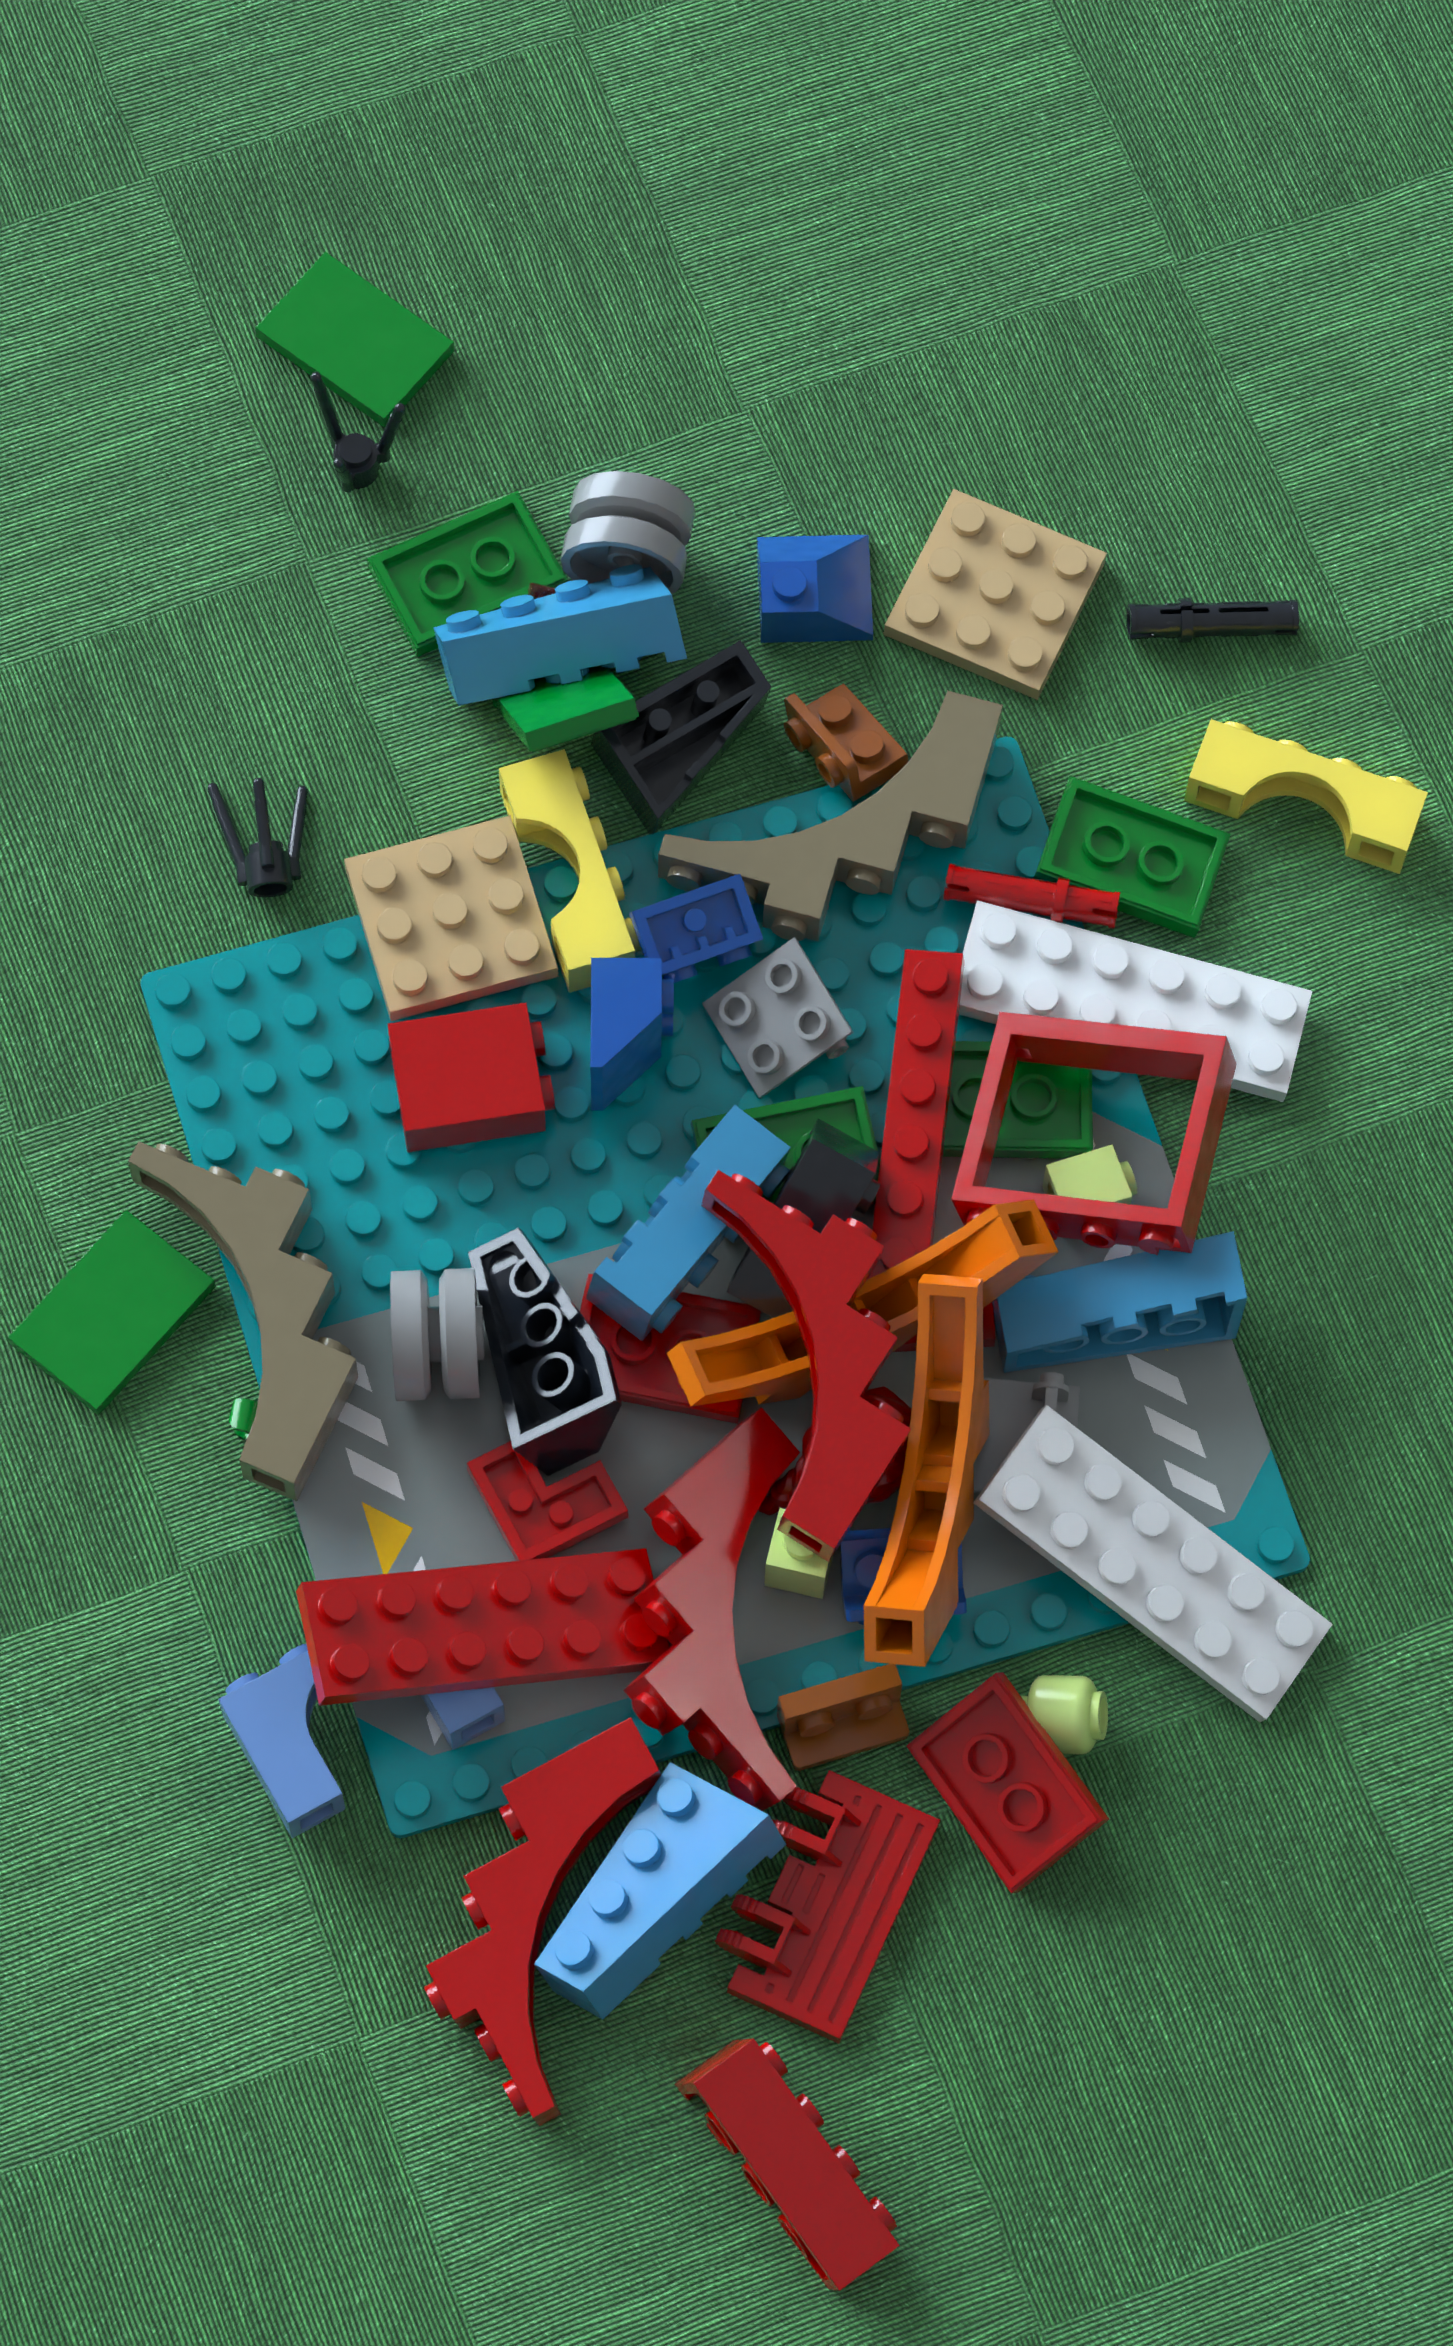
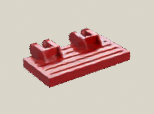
(830, 1913)

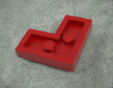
(539, 1517)

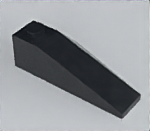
(545, 1357)

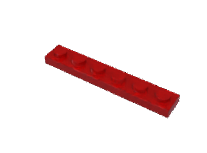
(917, 1104)

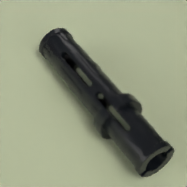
(1222, 619)

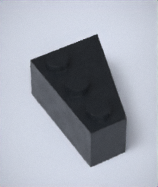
(682, 732)
(828, 1179)

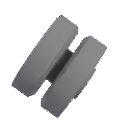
(625, 522)
(436, 1334)

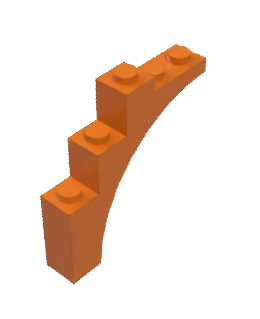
(771, 1356)
(935, 1500)

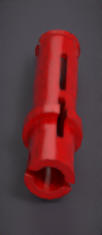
(1033, 896)

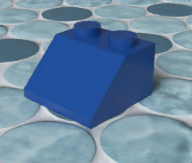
(628, 1019)

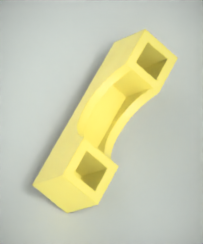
(1244, 768)
(549, 811)

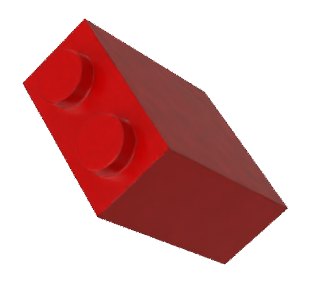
(470, 1076)

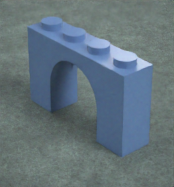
(272, 1728)

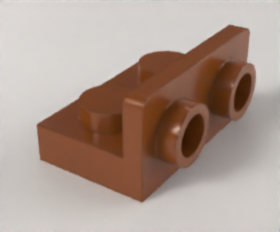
(844, 740)
(843, 1717)

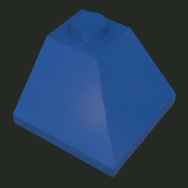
(814, 588)

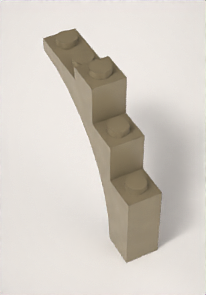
(865, 845)
(256, 1230)

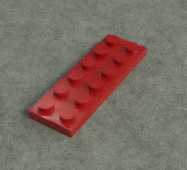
(477, 1626)

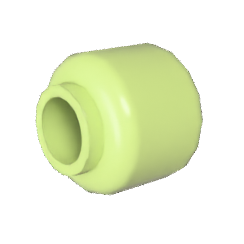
(1069, 1711)

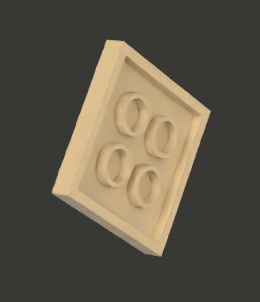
(995, 594)
(450, 918)

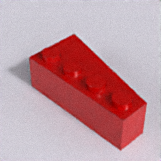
(791, 2161)

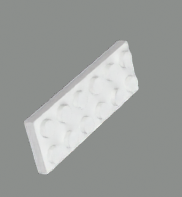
(1078, 974)
(1153, 1563)

